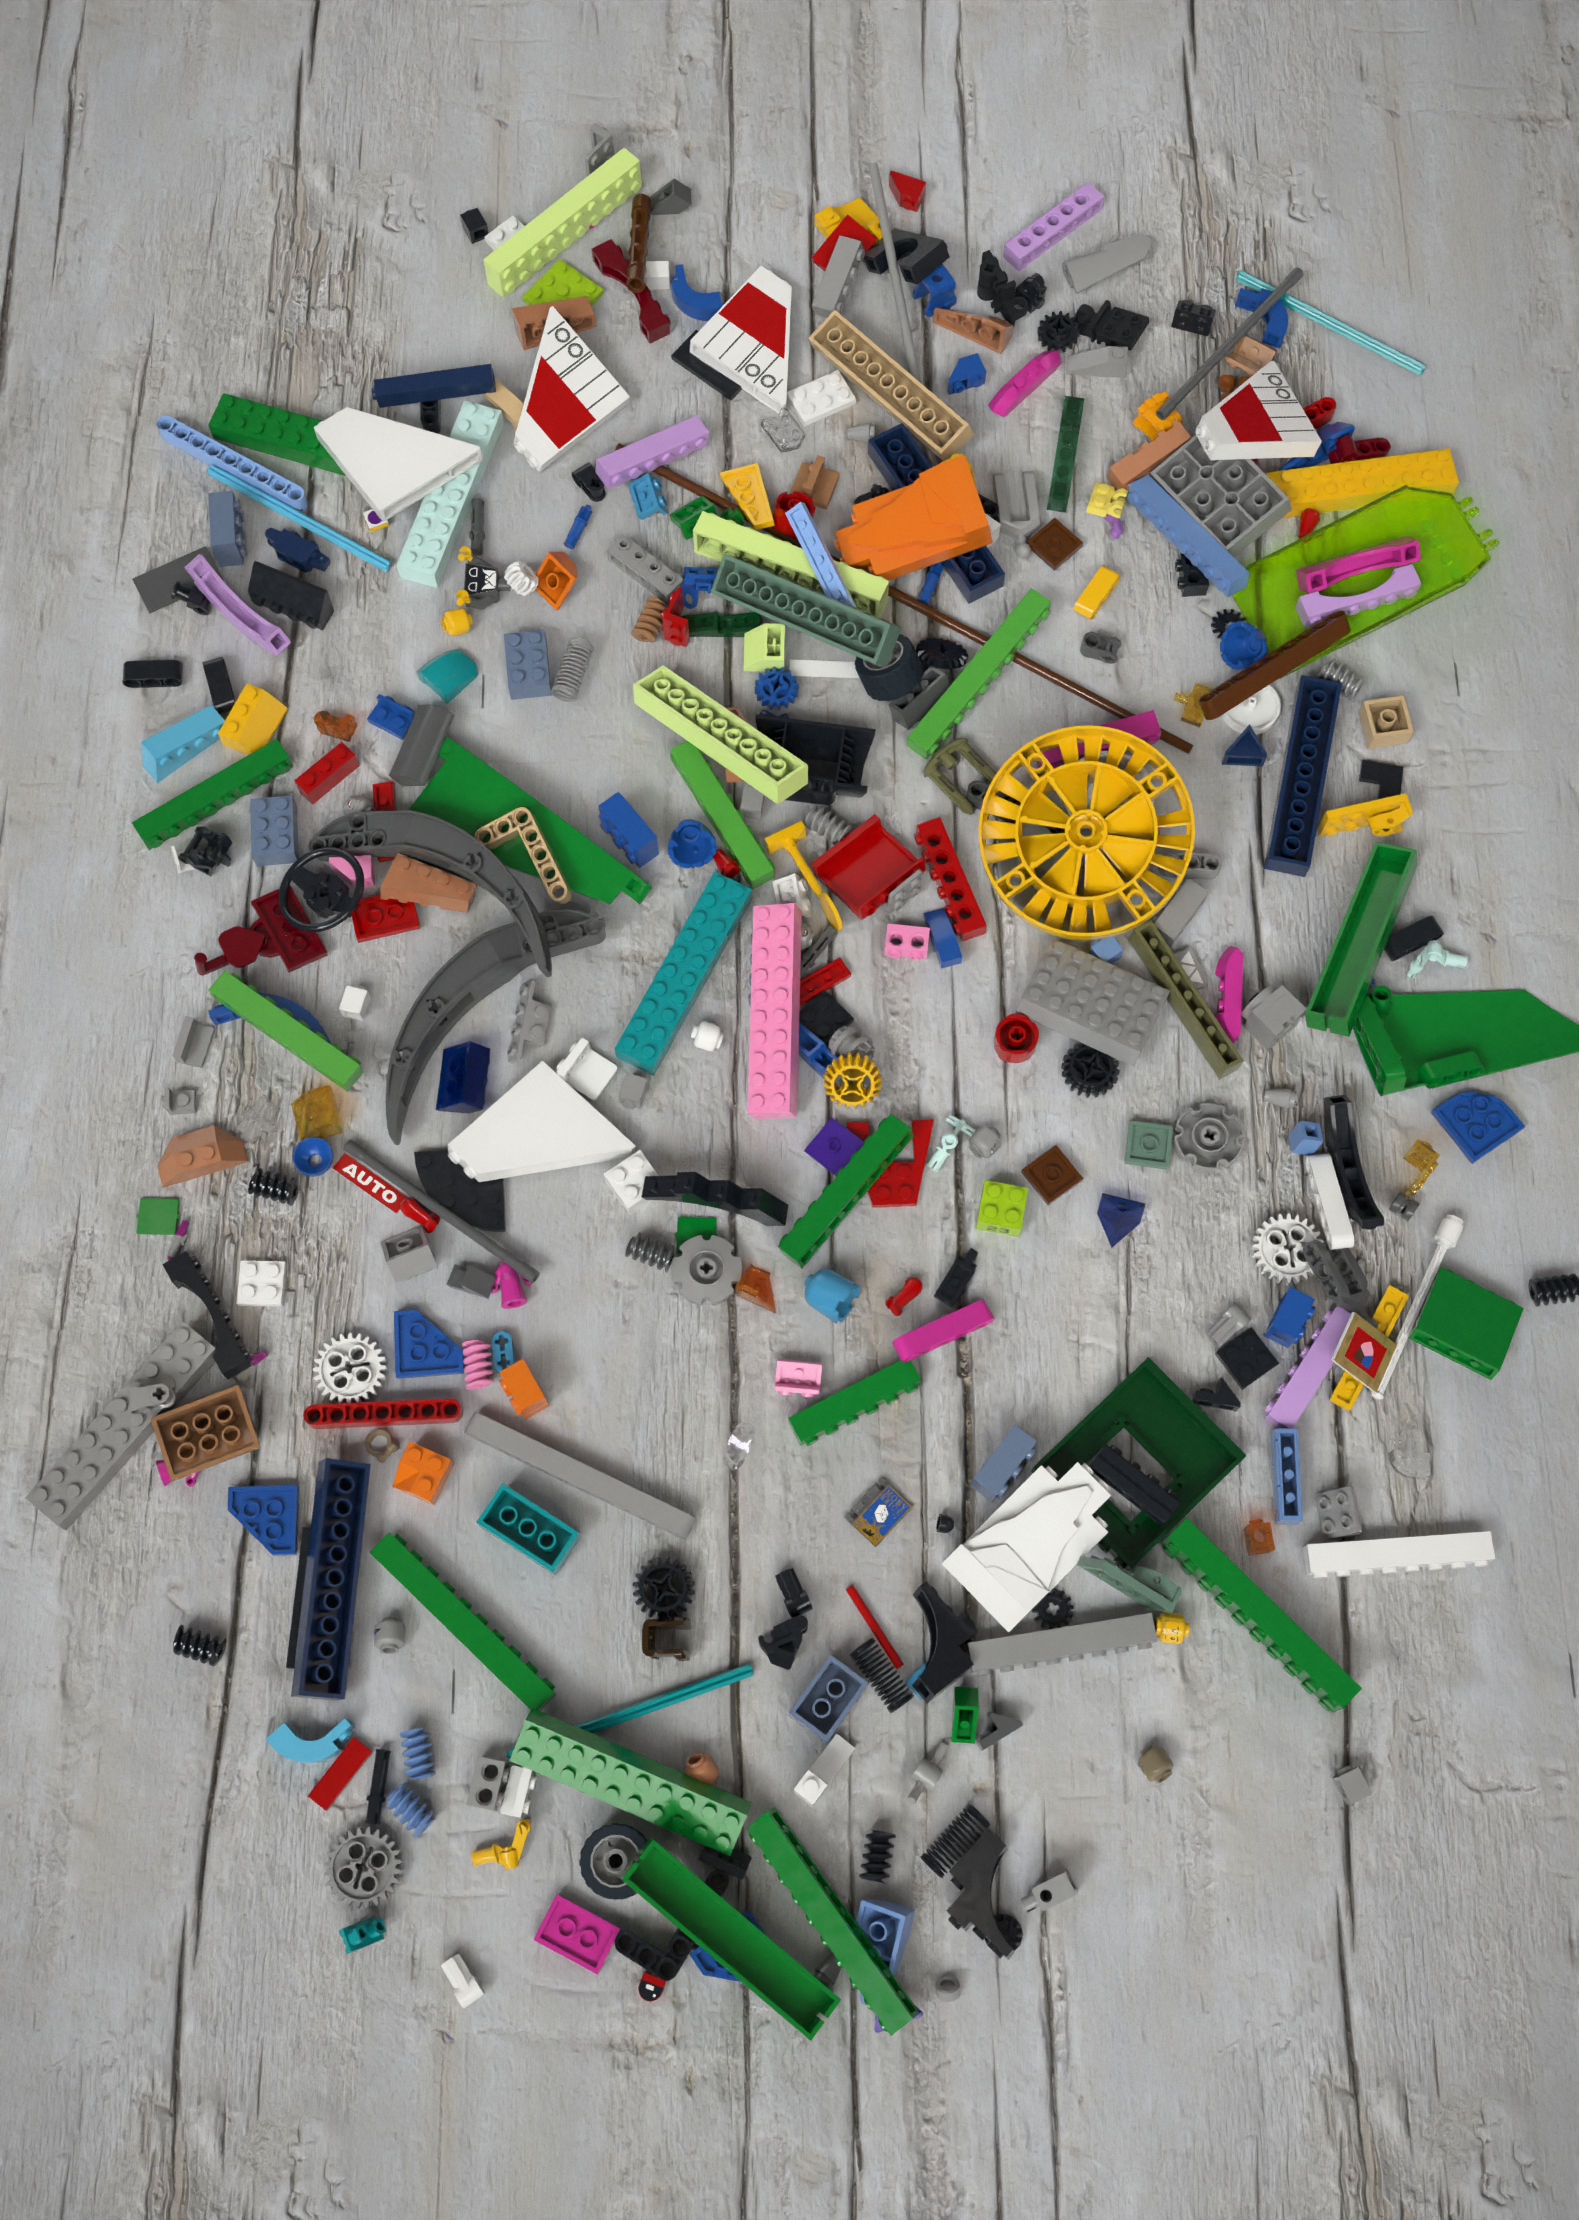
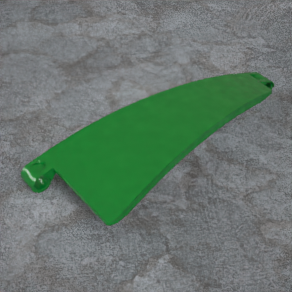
(475, 794)

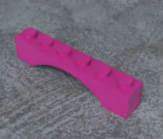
(1389, 554)

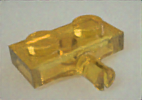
(1192, 710)

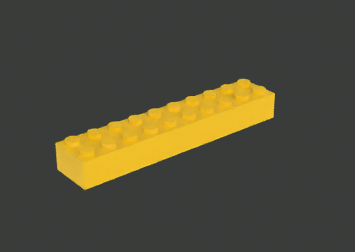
(1364, 481)

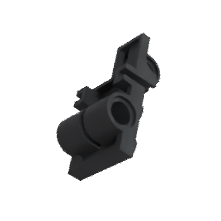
(994, 285)
(1113, 326)

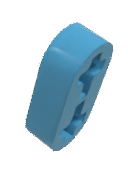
(497, 1353)

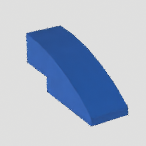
(943, 938)
(814, 1051)

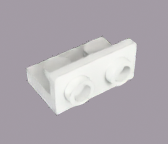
(793, 890)

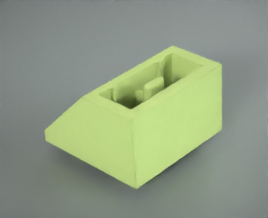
(764, 648)

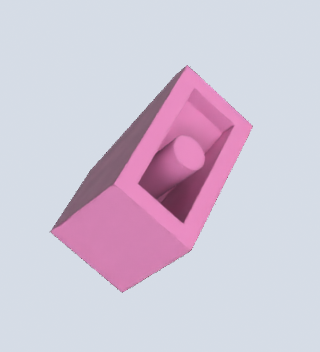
(346, 871)

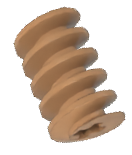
(649, 621)

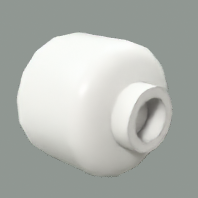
(707, 1036)

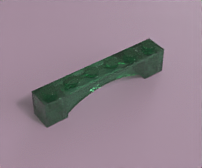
(1065, 454)

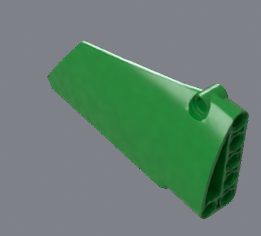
(1456, 1036)

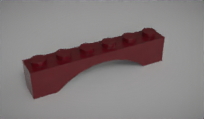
(612, 263)

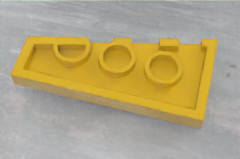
(749, 493)

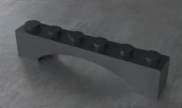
(229, 1354)

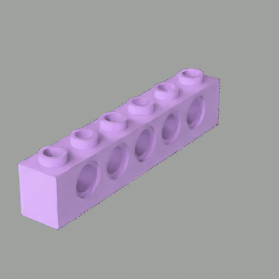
(1053, 226)

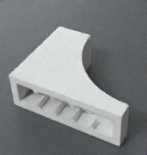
(824, 1770)

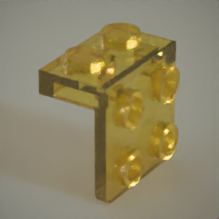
(1423, 1158)

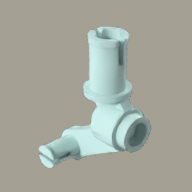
(1435, 952)
(949, 1141)

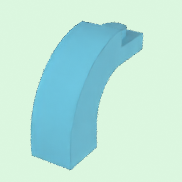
(293, 1747)

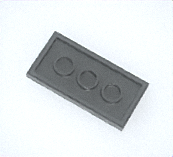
(158, 584)

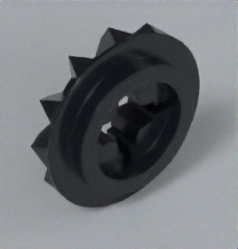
(1014, 1931)

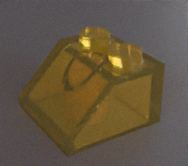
(317, 1114)

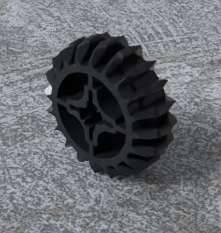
(1098, 1072)
(672, 1570)

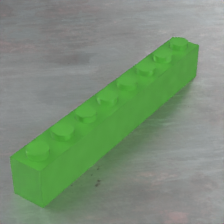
(722, 814)
(286, 1031)

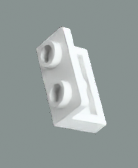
(517, 1792)

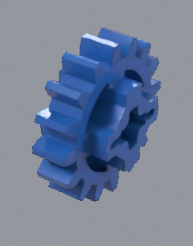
(783, 694)

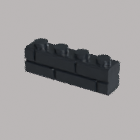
(1134, 1485)

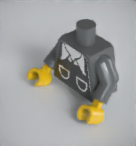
(480, 583)

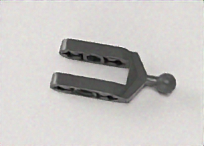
(1359, 1294)

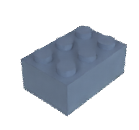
(227, 529)
(527, 664)
(274, 830)
(1004, 1464)
(828, 1699)

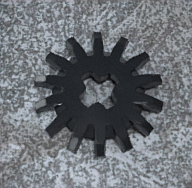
(1225, 618)
(1062, 1613)

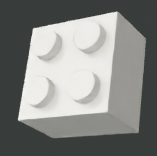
(627, 1181)

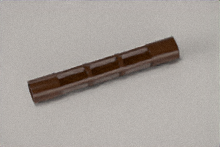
(638, 247)

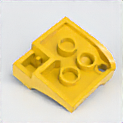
(830, 218)

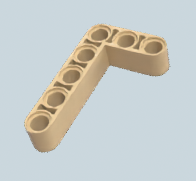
(534, 848)

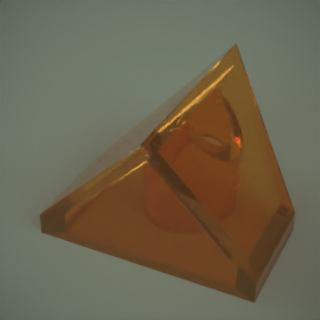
(756, 1288)

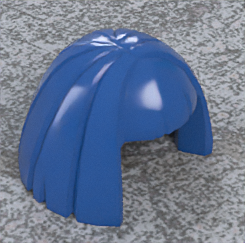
(1242, 645)
(691, 844)

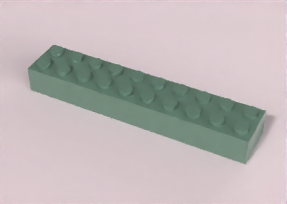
(806, 610)

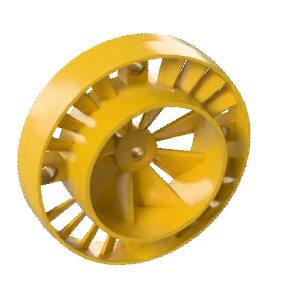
(1110, 788)

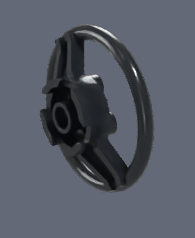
(322, 891)

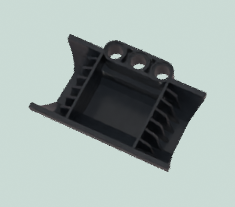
(830, 750)

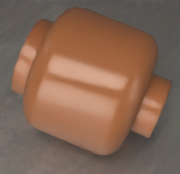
(702, 1768)

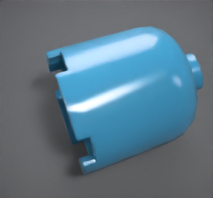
(831, 1294)

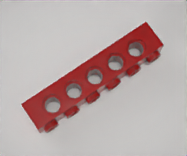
(935, 832)

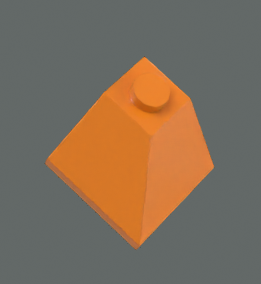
(556, 578)

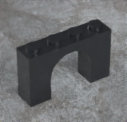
(923, 255)

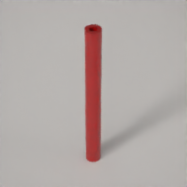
(874, 1626)

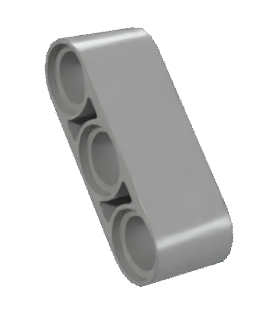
(1200, 863)

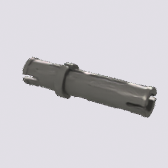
(477, 533)
(816, 949)

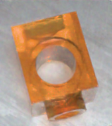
(1255, 1547)

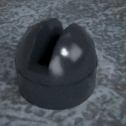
(944, 1524)

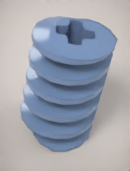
(417, 1754)
(409, 1810)

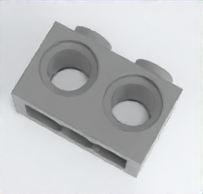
(481, 1782)

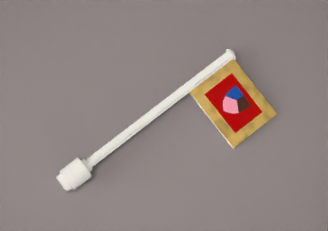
(1367, 1351)

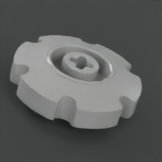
(1201, 1151)
(690, 1267)

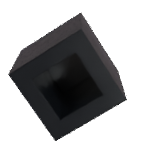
(474, 225)

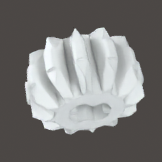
(521, 578)

